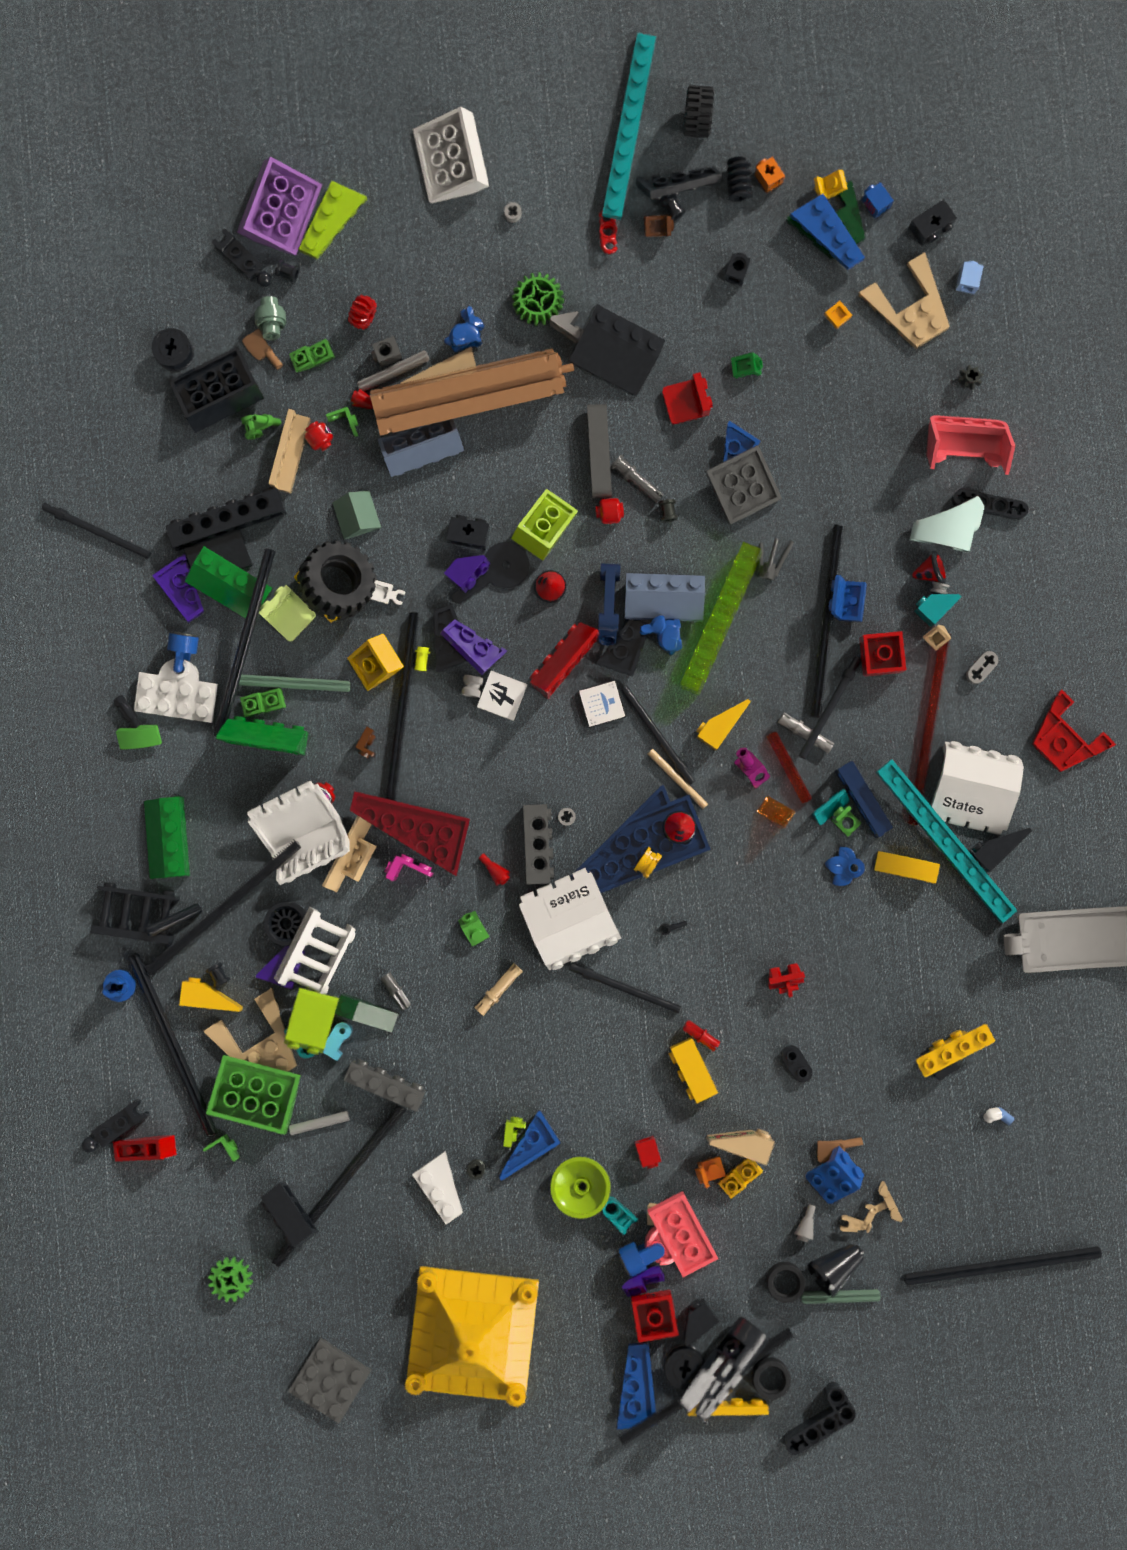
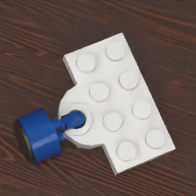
(177, 687)

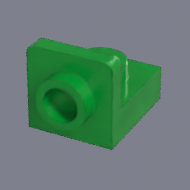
(746, 365)

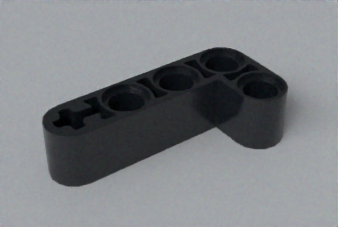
(816, 1422)

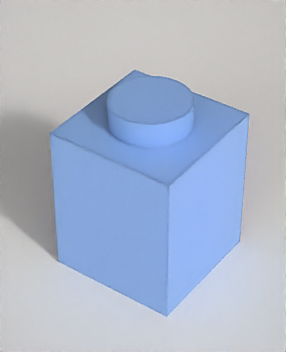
(969, 277)

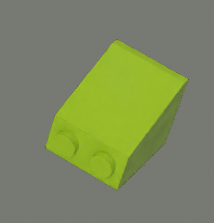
(310, 1021)

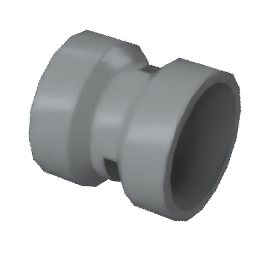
(471, 687)

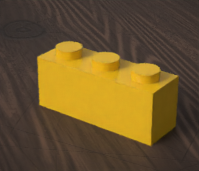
(692, 1070)

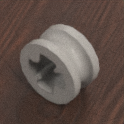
(512, 219)
(939, 588)
(572, 819)

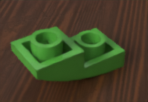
(312, 356)
(263, 702)
(138, 737)

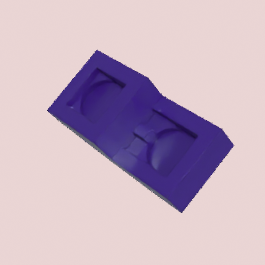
(638, 1283)

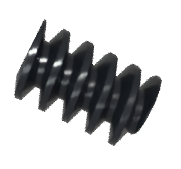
(738, 179)

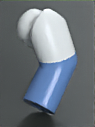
(996, 1114)

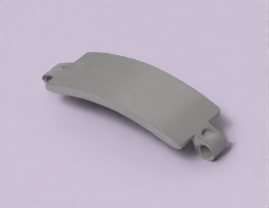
(1070, 939)

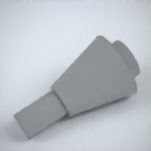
(805, 1228)

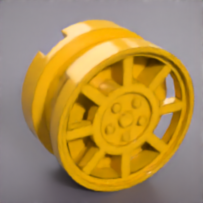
(647, 862)

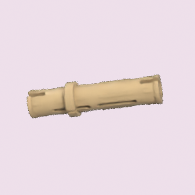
(498, 989)

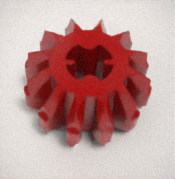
(362, 312)

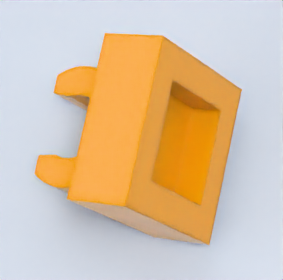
(838, 314)

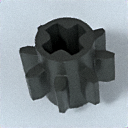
(973, 373)

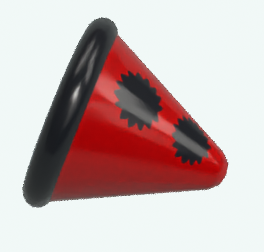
(931, 569)
(550, 586)
(679, 827)

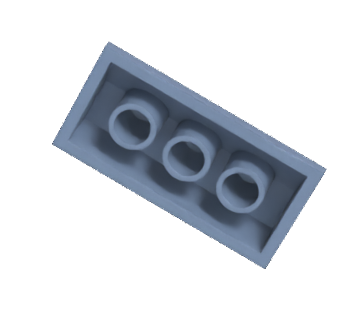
(420, 446)
(664, 595)

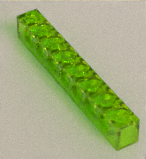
(721, 618)

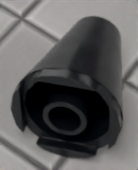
(836, 1268)

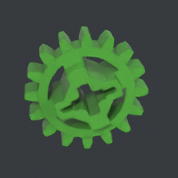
(237, 1282)

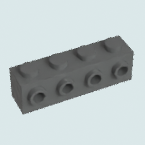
(385, 1085)

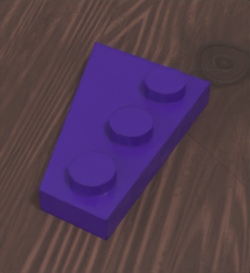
(181, 594)

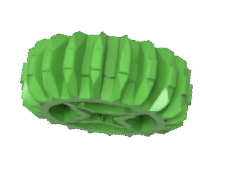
(530, 300)

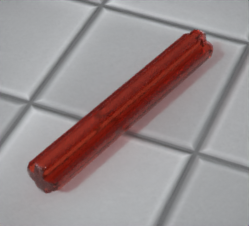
(789, 767)

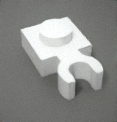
(384, 592)

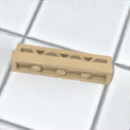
(289, 452)

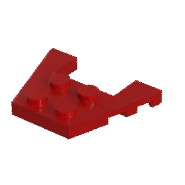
(1061, 743)

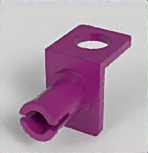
(751, 767)

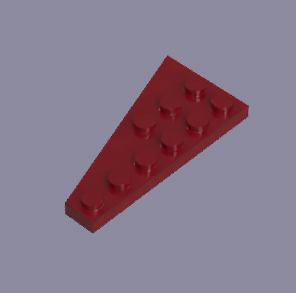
(424, 830)

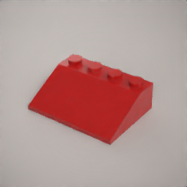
(564, 660)

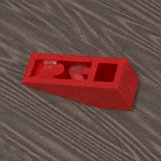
(145, 1148)

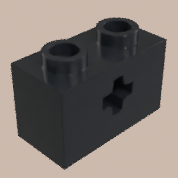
(939, 214)
(476, 539)

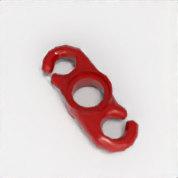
(604, 239)

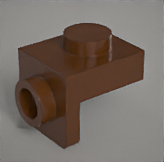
(658, 225)

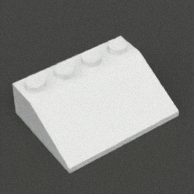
(451, 156)

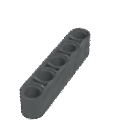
(599, 451)

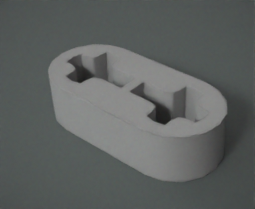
(979, 664)

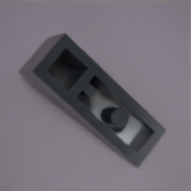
(993, 851)

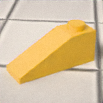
(719, 726)
(205, 996)

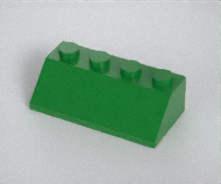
(224, 582)
(166, 837)

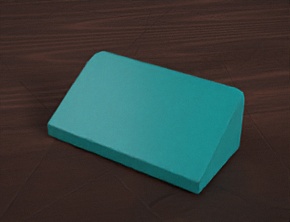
(827, 809)

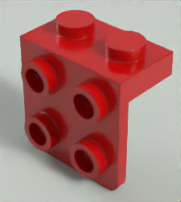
(687, 400)

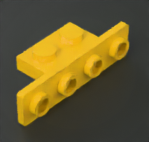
(954, 1049)

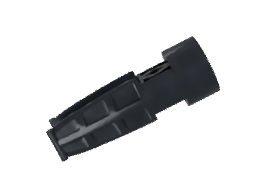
(723, 1369)

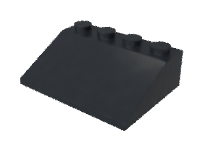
(616, 350)
(216, 390)

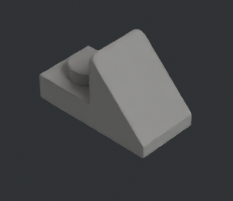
(564, 324)

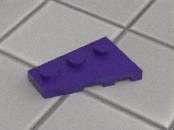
(474, 649)

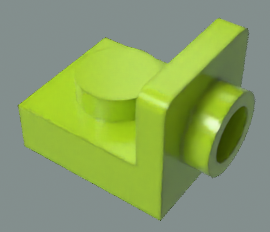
(510, 1133)

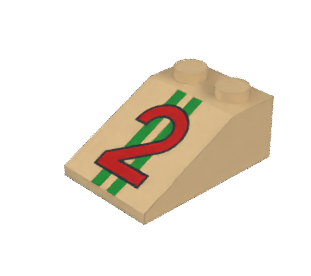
(747, 1143)

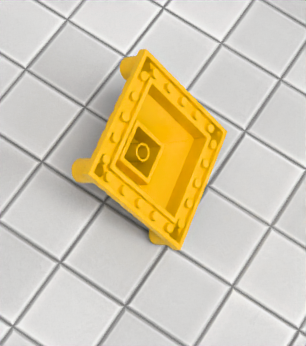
(472, 1334)

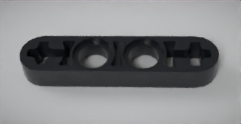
(990, 504)

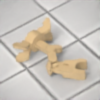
(856, 1224)

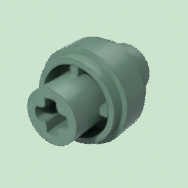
(270, 318)

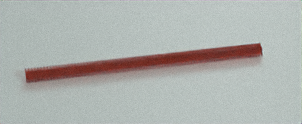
(930, 721)

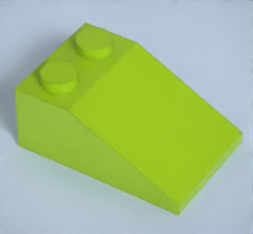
(544, 524)

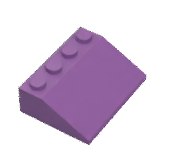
(279, 207)

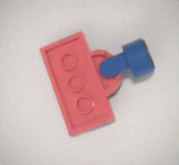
(674, 1238)

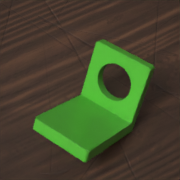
(342, 413)
(842, 813)
(228, 1144)

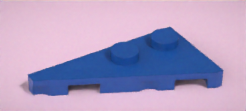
(737, 441)
(535, 1142)

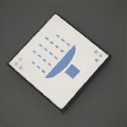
(602, 704)

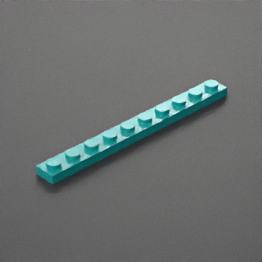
(629, 126)
(946, 841)

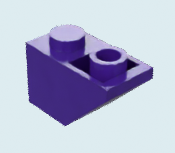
(466, 571)

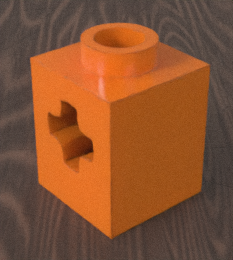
(767, 180)

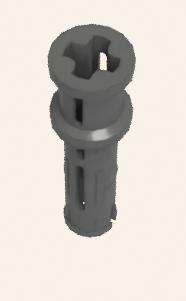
(629, 473)

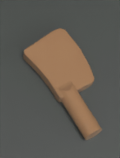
(260, 349)
(825, 1148)

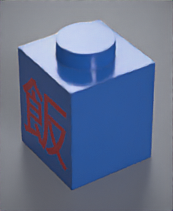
(877, 199)

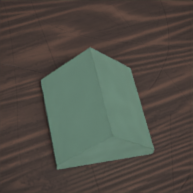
(356, 514)

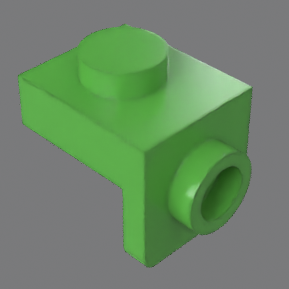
(473, 928)

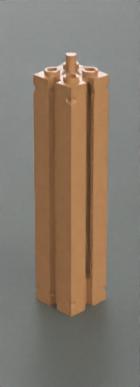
(469, 391)

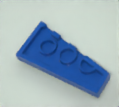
(828, 230)
(637, 1389)

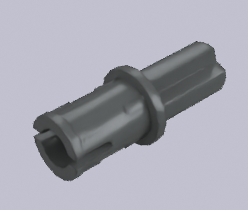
(395, 991)

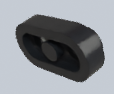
(796, 1064)

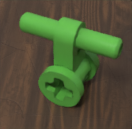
(256, 423)

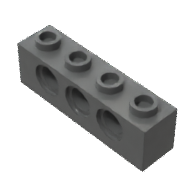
(531, 813)

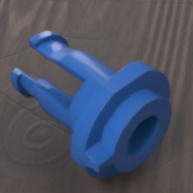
(117, 978)

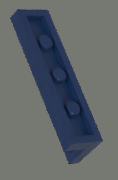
(863, 799)

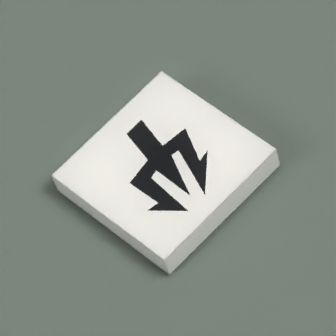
(502, 695)

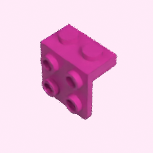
(394, 868)

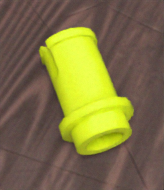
(421, 658)

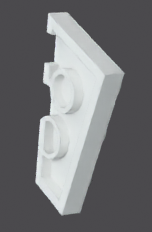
(438, 1185)

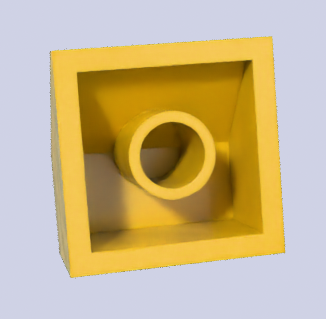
(375, 661)

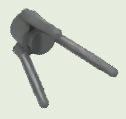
(768, 570)

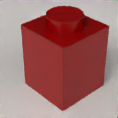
(648, 1152)

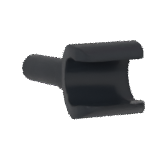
(674, 926)

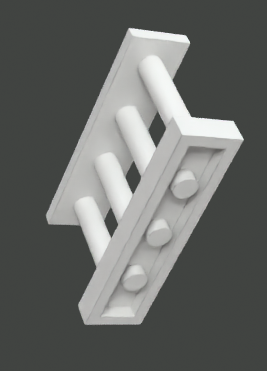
(304, 937)

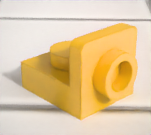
(831, 184)

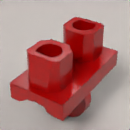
(786, 982)

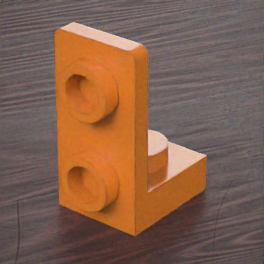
(709, 1170)

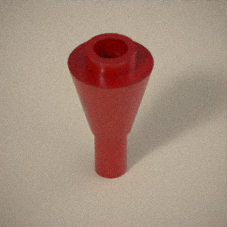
(361, 400)
(497, 872)

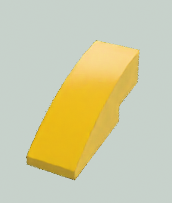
(907, 867)

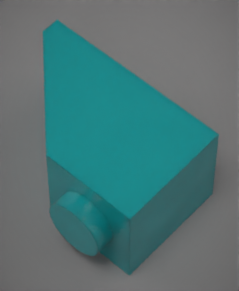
(935, 607)

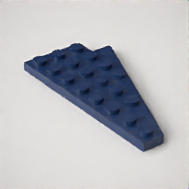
(617, 857)

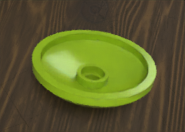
(569, 1196)

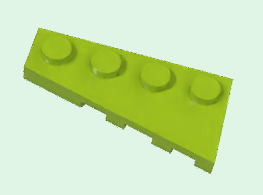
(333, 213)

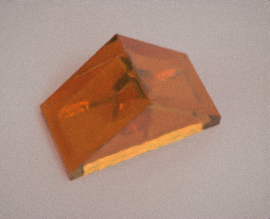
(776, 812)

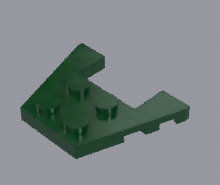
(848, 215)

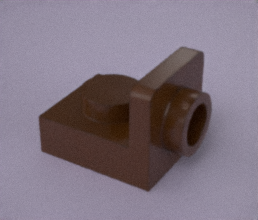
(366, 739)

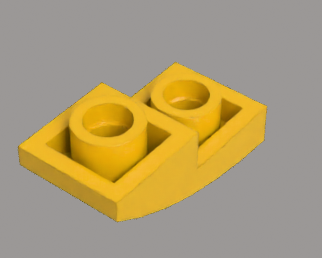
(739, 1177)

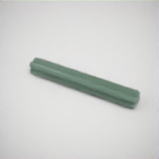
(841, 1297)

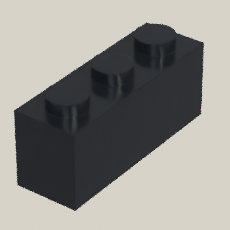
(289, 1215)

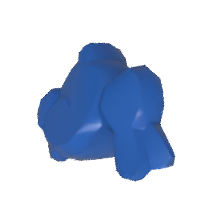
(466, 334)
(667, 633)

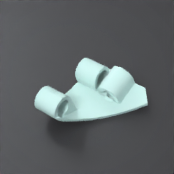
(951, 527)

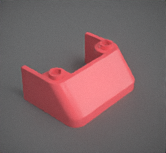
(970, 438)

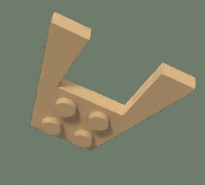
(922, 319)
(270, 1051)

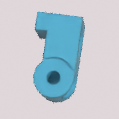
(335, 1040)

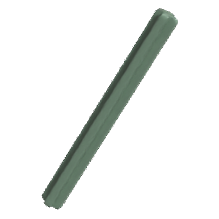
(295, 683)

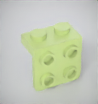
(287, 613)

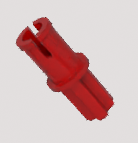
(701, 1035)

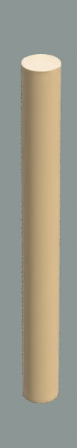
(677, 778)

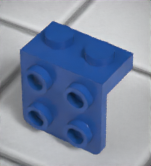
(847, 599)
(836, 1177)

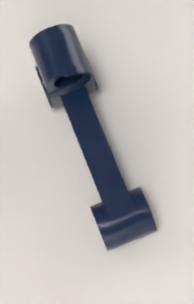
(609, 621)

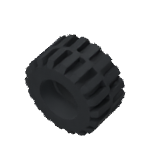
(698, 111)

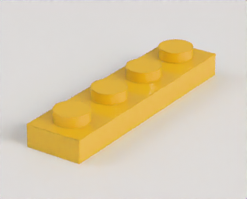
(739, 1407)

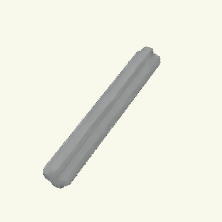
(393, 371)

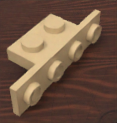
(355, 860)

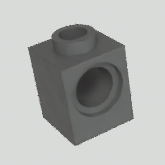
(390, 344)

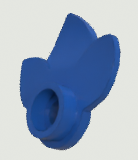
(841, 866)

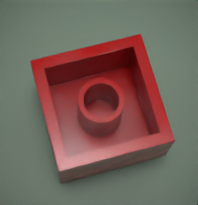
(882, 653)
(654, 1315)

